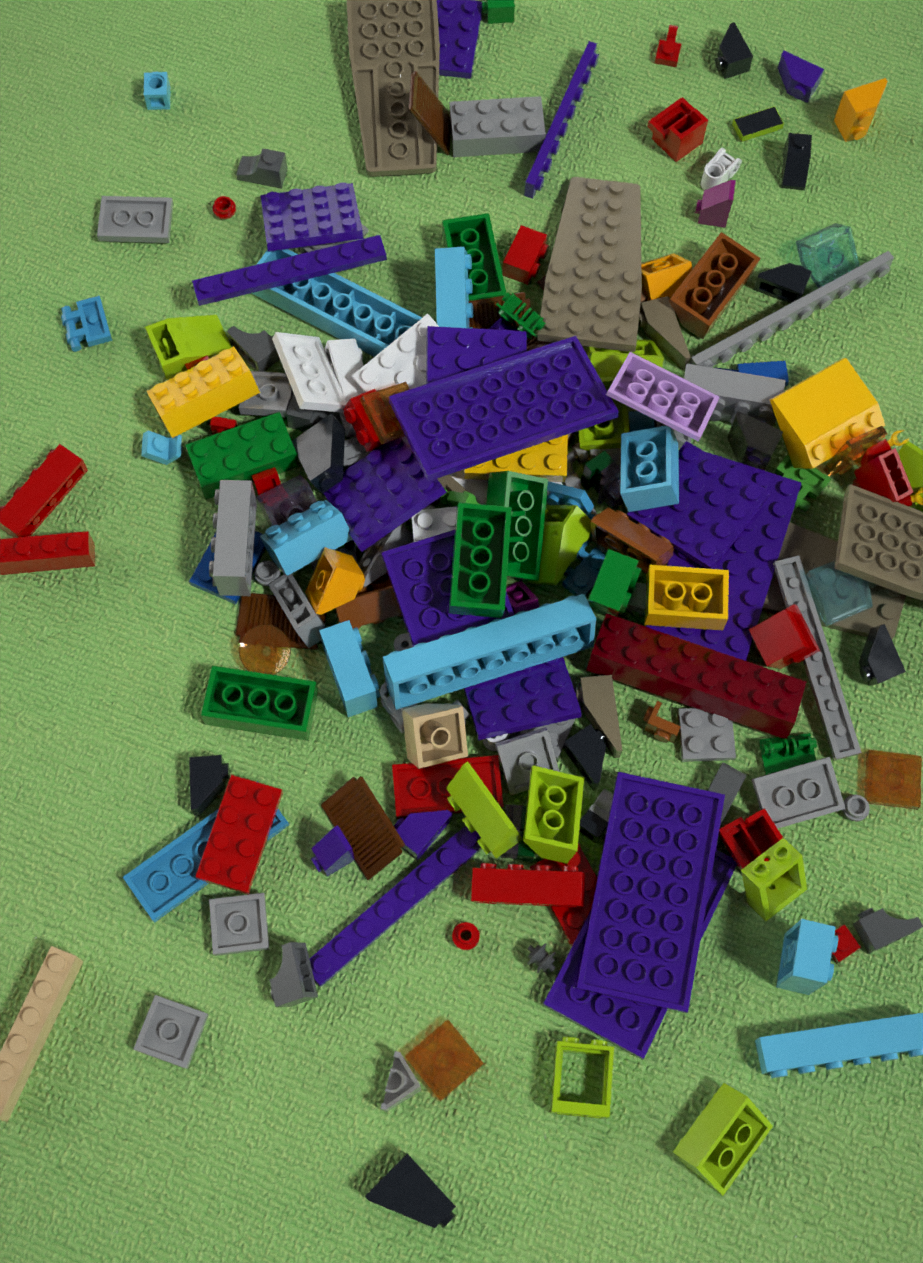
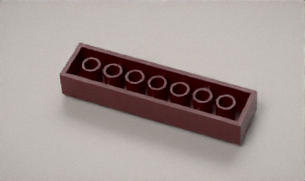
(697, 676)

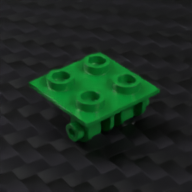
(507, 311)
(787, 753)

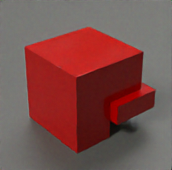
(678, 129)
(784, 638)
(750, 838)

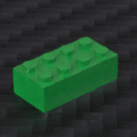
(477, 238)
(242, 453)
(528, 502)
(480, 560)
(611, 586)
(260, 703)

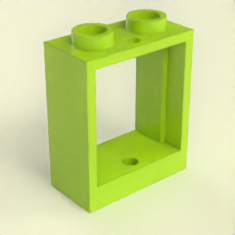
(781, 873)
(596, 1047)

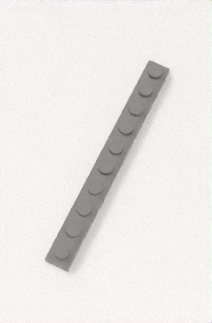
(797, 310)

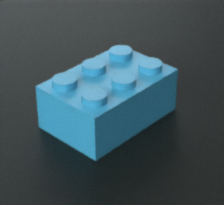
(649, 468)
(305, 536)
(350, 668)
(807, 957)

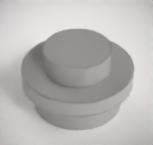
(266, 572)
(856, 808)

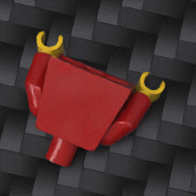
(884, 473)

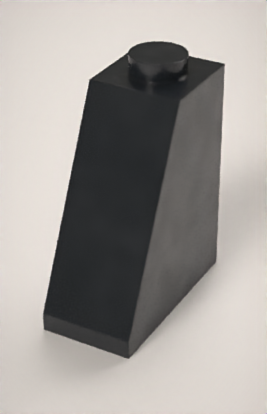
(322, 452)
(412, 1194)

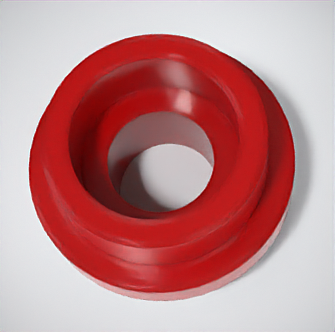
(221, 203)
(462, 944)

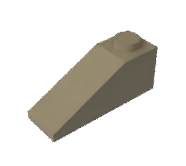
(663, 328)
(600, 708)

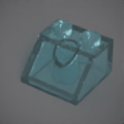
(828, 253)
(838, 593)

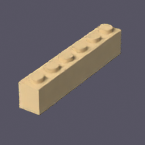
(34, 1025)

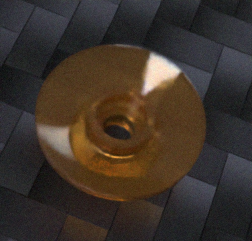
(252, 648)

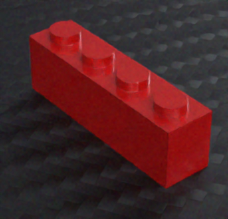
(41, 492)
(46, 553)
(528, 887)

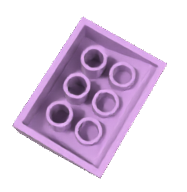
(663, 396)

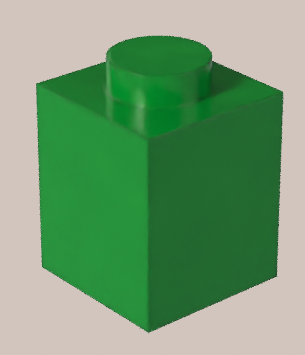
(498, 11)

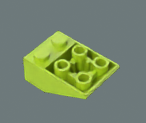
(186, 340)
(563, 536)

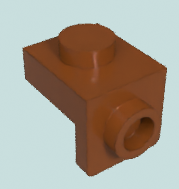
(659, 727)

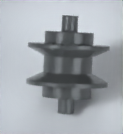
(541, 958)

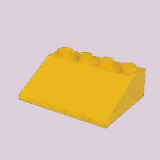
(825, 414)

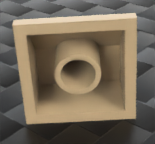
(434, 733)

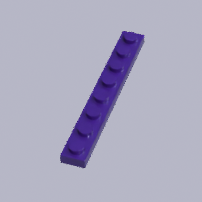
(559, 125)
(289, 270)
(394, 905)

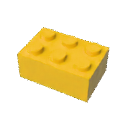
(686, 597)

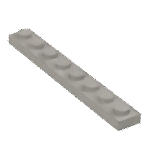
(819, 666)

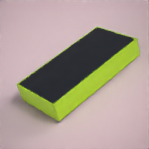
(758, 123)

